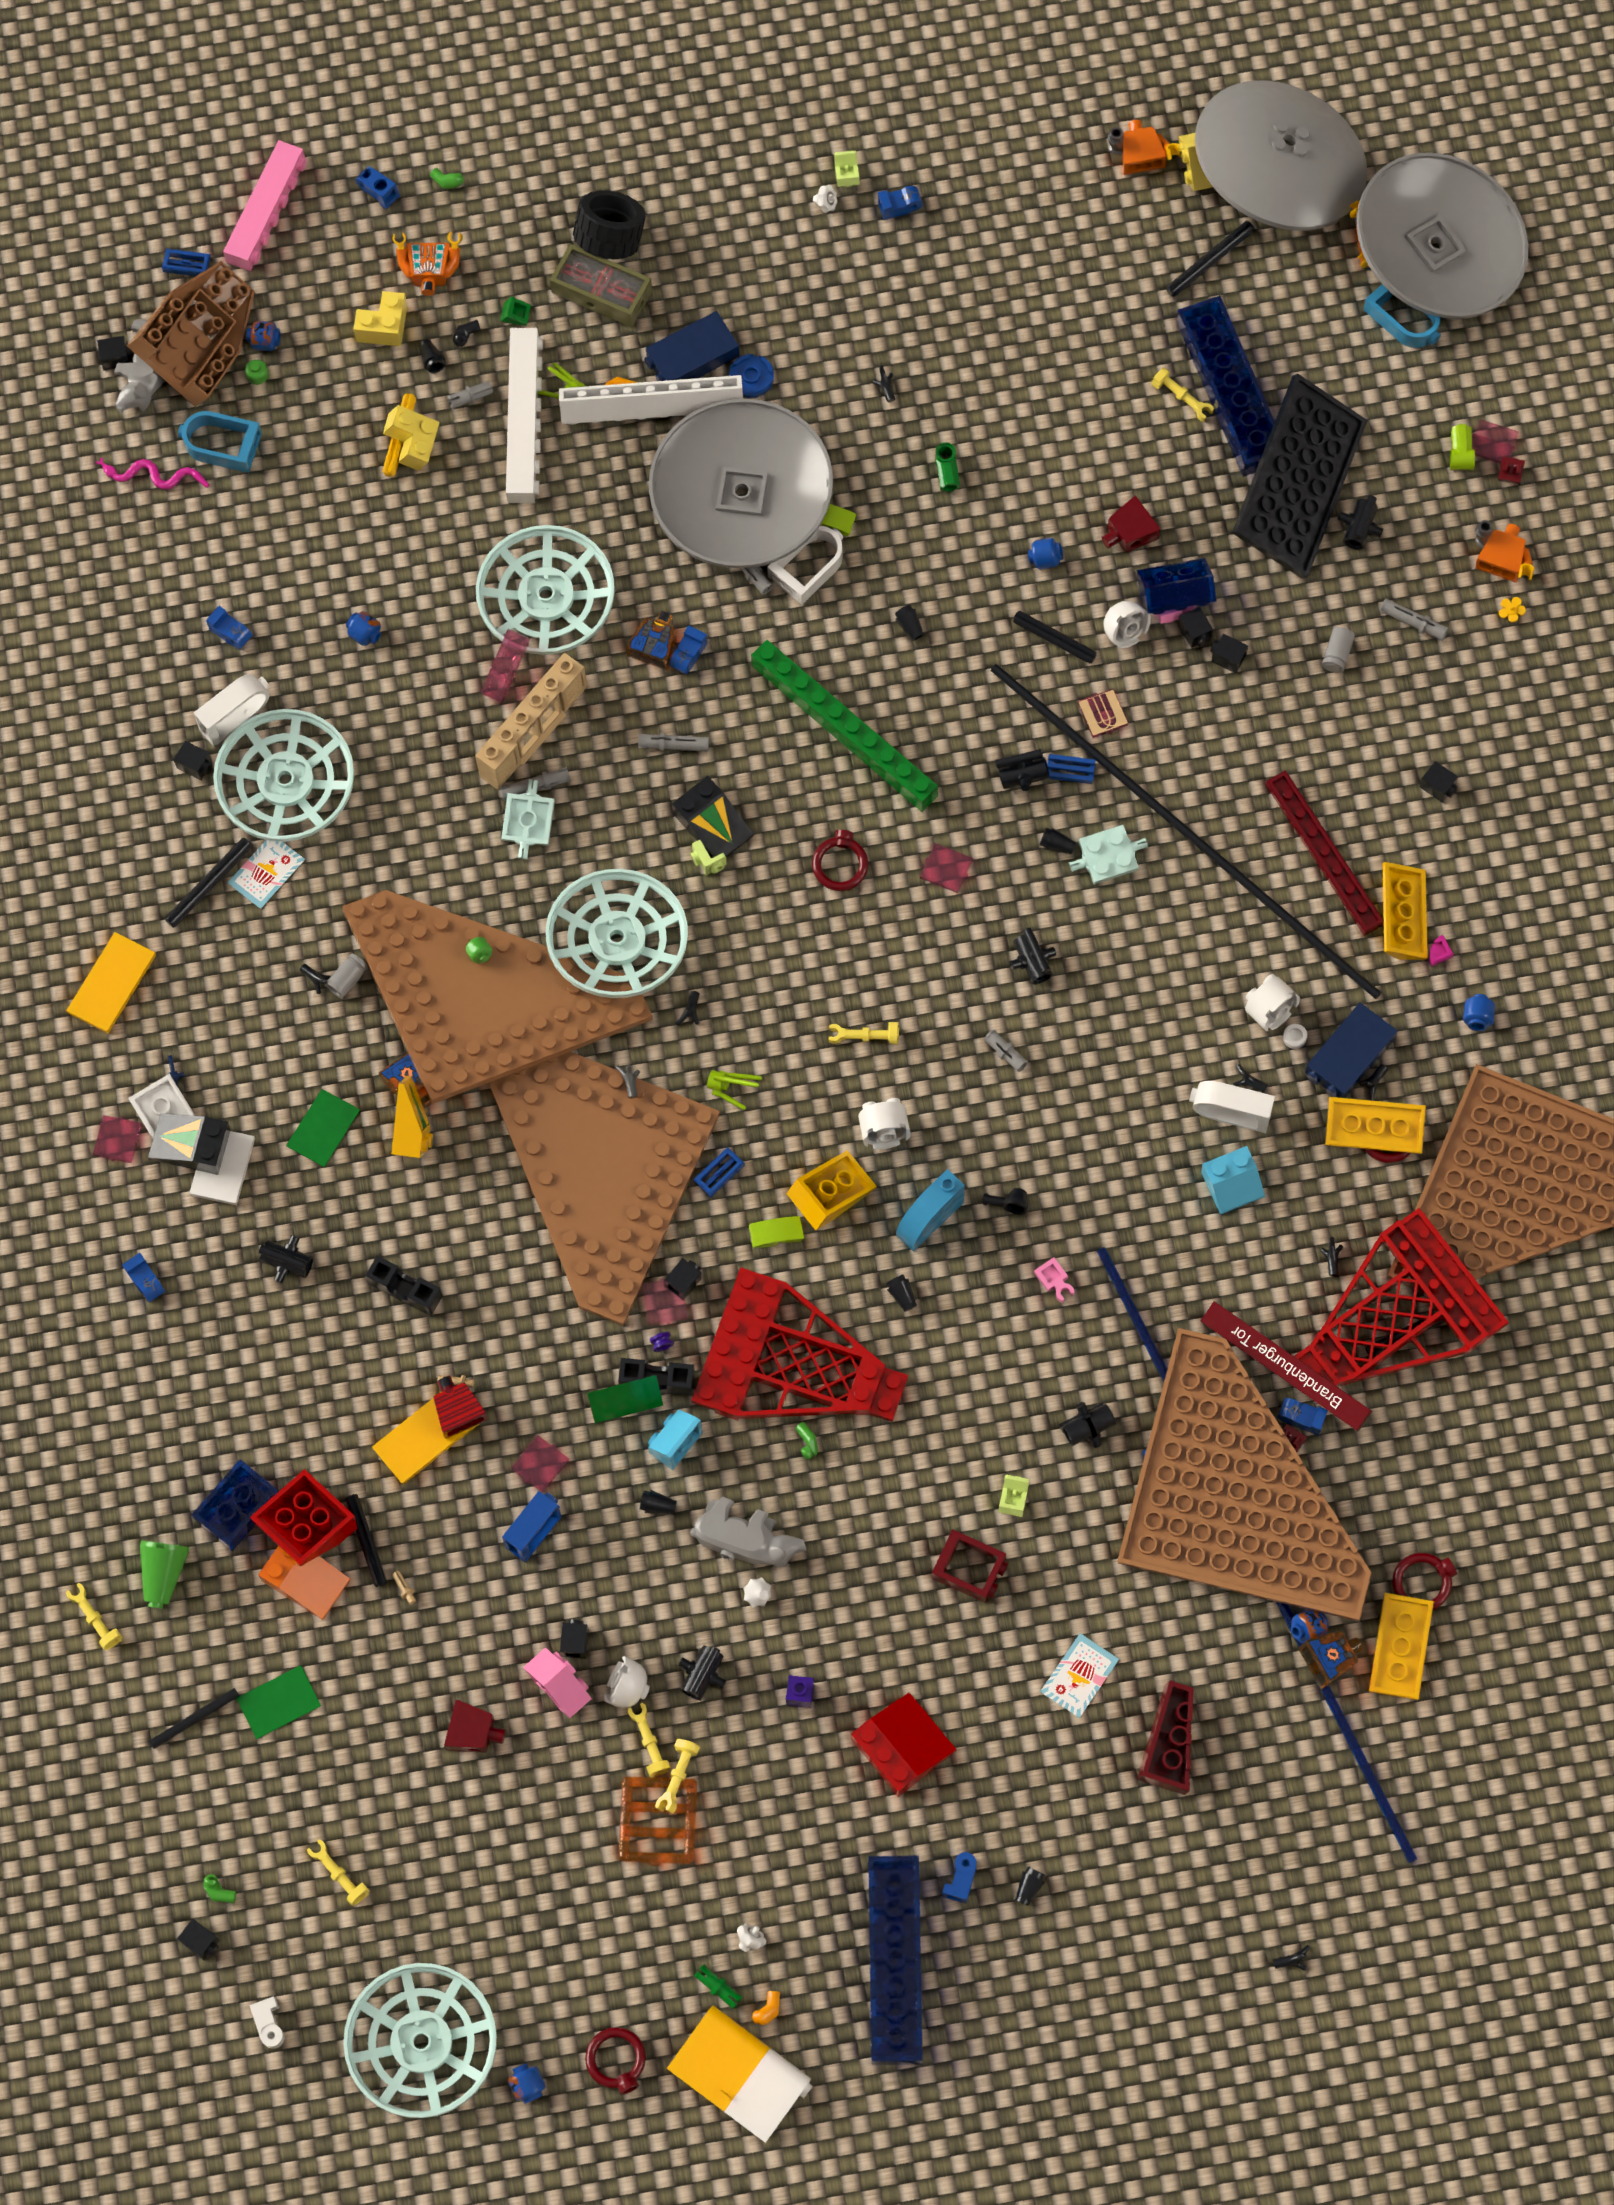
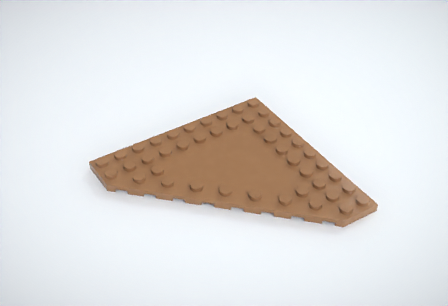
(481, 1019)
(602, 1169)
(1518, 1175)
(1231, 1497)

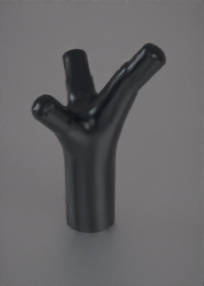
(885, 384)
(315, 977)
(690, 1010)
(1249, 1080)
(1373, 1081)
(1332, 1257)
(1292, 1960)

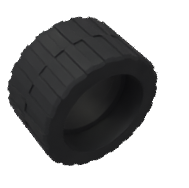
(609, 224)

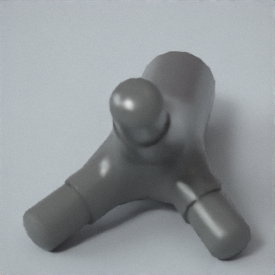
(630, 1080)

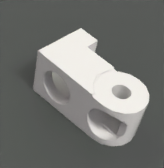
(266, 2023)

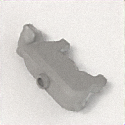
(141, 378)
(743, 1539)

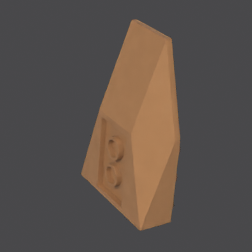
(197, 332)

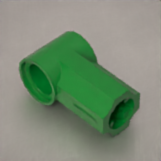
(947, 468)

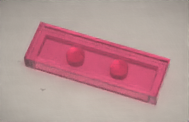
(505, 665)

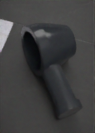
(1014, 1203)

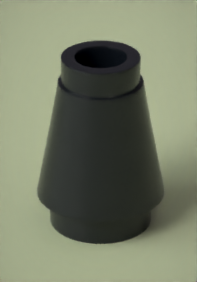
(431, 357)
(909, 622)
(1056, 841)
(902, 1292)
(656, 1503)
(1029, 1885)

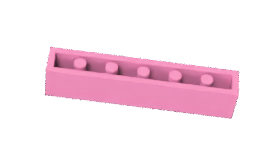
(265, 205)

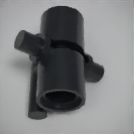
(1360, 523)
(1022, 769)
(1032, 957)
(286, 1259)
(1088, 1424)
(702, 1672)

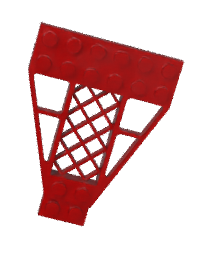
(1441, 1279)
(739, 1350)

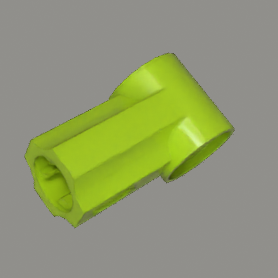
(1462, 455)

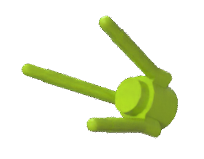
(563, 375)
(720, 1081)

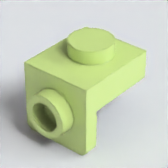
(846, 168)
(702, 858)
(1013, 1495)

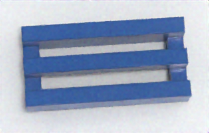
(185, 267)
(1070, 768)
(705, 1186)

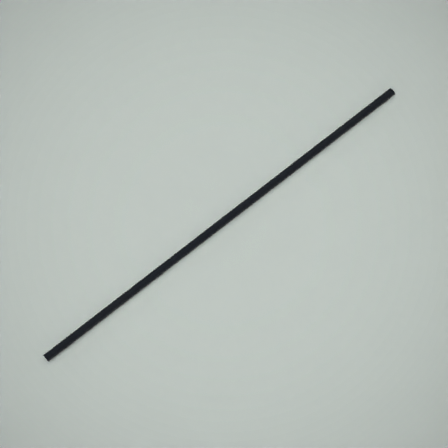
(1187, 832)

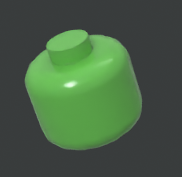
(256, 372)
(479, 950)

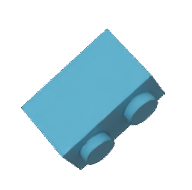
(1233, 1180)
(675, 1438)

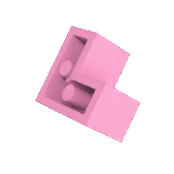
(557, 1680)

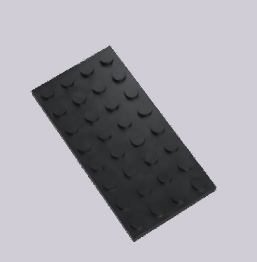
(1299, 476)

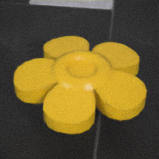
(1512, 609)

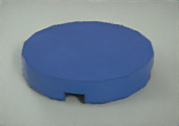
(755, 373)

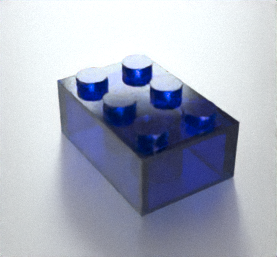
(1176, 586)
(231, 1503)

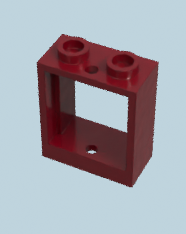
(946, 1555)

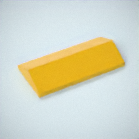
(1404, 912)

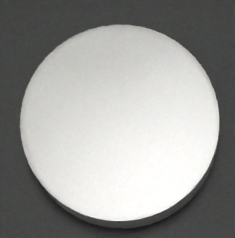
(1295, 1036)

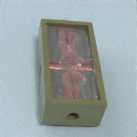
(601, 285)

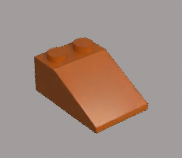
(311, 1586)

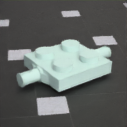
(528, 819)
(1108, 854)

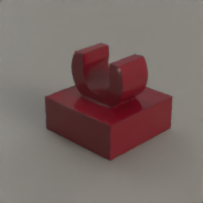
(1511, 470)
(1295, 1437)

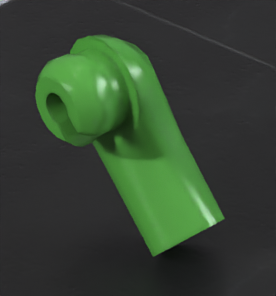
(447, 181)
(810, 1440)
(216, 1892)

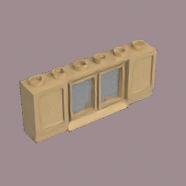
(531, 721)

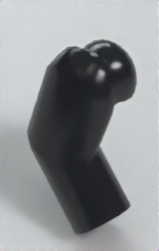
(463, 332)

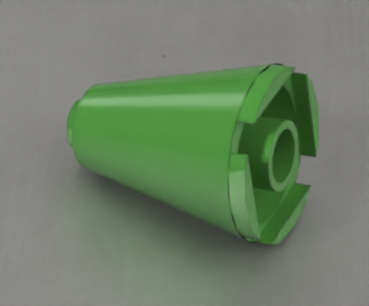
(160, 1570)

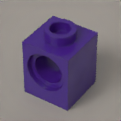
(799, 1691)

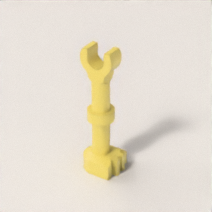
(1162, 377)
(891, 1034)
(108, 1639)
(649, 1741)
(687, 1750)
(355, 1893)

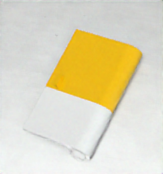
(739, 2073)

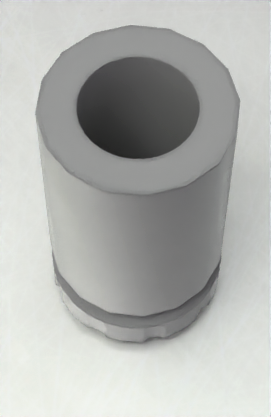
(1338, 649)
(347, 975)

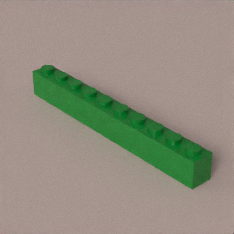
(844, 725)

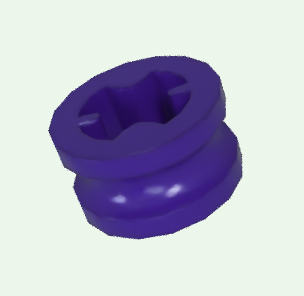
(661, 1341)

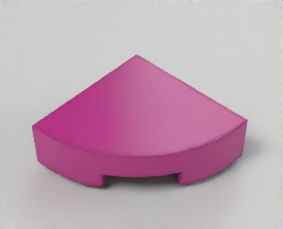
(1440, 951)

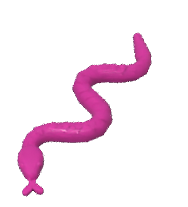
(111, 472)

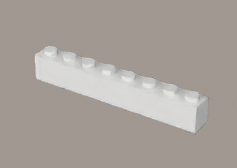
(645, 399)
(522, 415)

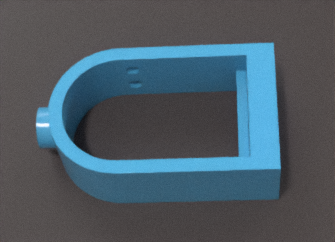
(1414, 340)
(248, 448)

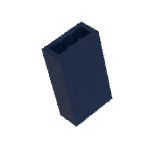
(693, 350)
(1350, 1052)

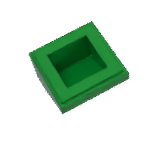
(515, 312)

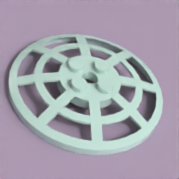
(545, 579)
(279, 764)
(616, 923)
(415, 2024)

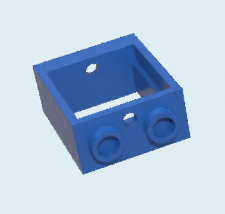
(532, 1525)

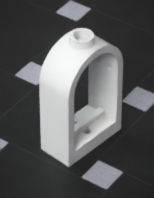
(791, 585)
(232, 707)
(1233, 1105)

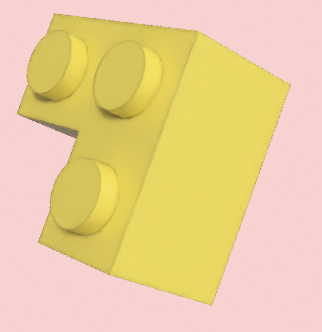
(1194, 175)
(385, 325)
(416, 432)

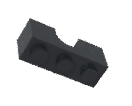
(392, 1281)
(672, 1379)

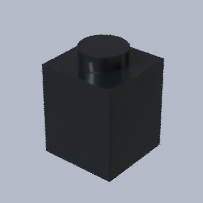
(113, 351)
(1195, 627)
(1228, 653)
(193, 760)
(1439, 782)
(683, 1278)
(574, 1639)
(199, 1940)

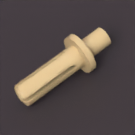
(457, 1380)
(407, 1593)

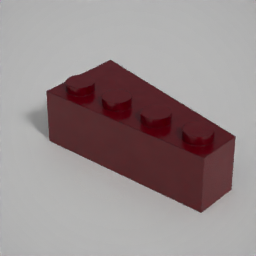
(1168, 1748)

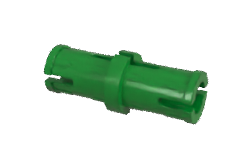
(718, 1986)

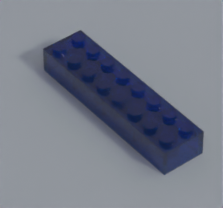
(1227, 380)
(895, 1960)

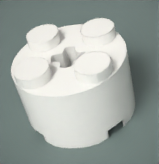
(1271, 1002)
(884, 1123)

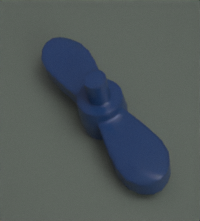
(175, 1076)

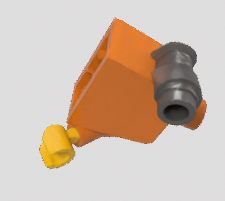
(1141, 148)
(1503, 552)

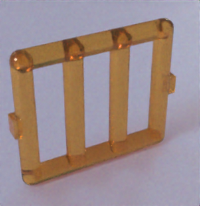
(686, 1833)

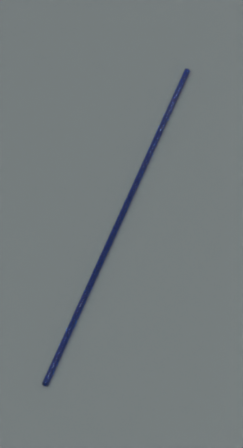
(1284, 1608)

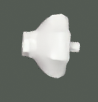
(826, 198)
(757, 1592)
(750, 1937)

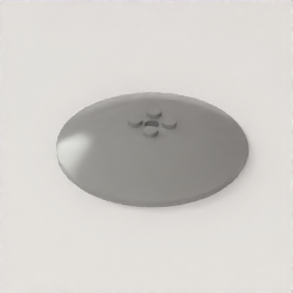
(1275, 183)
(1463, 211)
(734, 448)

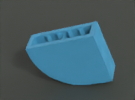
(931, 1210)

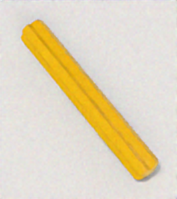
(395, 447)

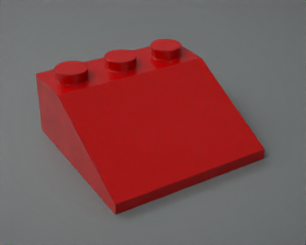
(305, 1519)
(902, 1743)

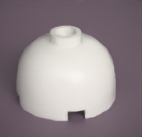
(1125, 623)
(627, 1684)

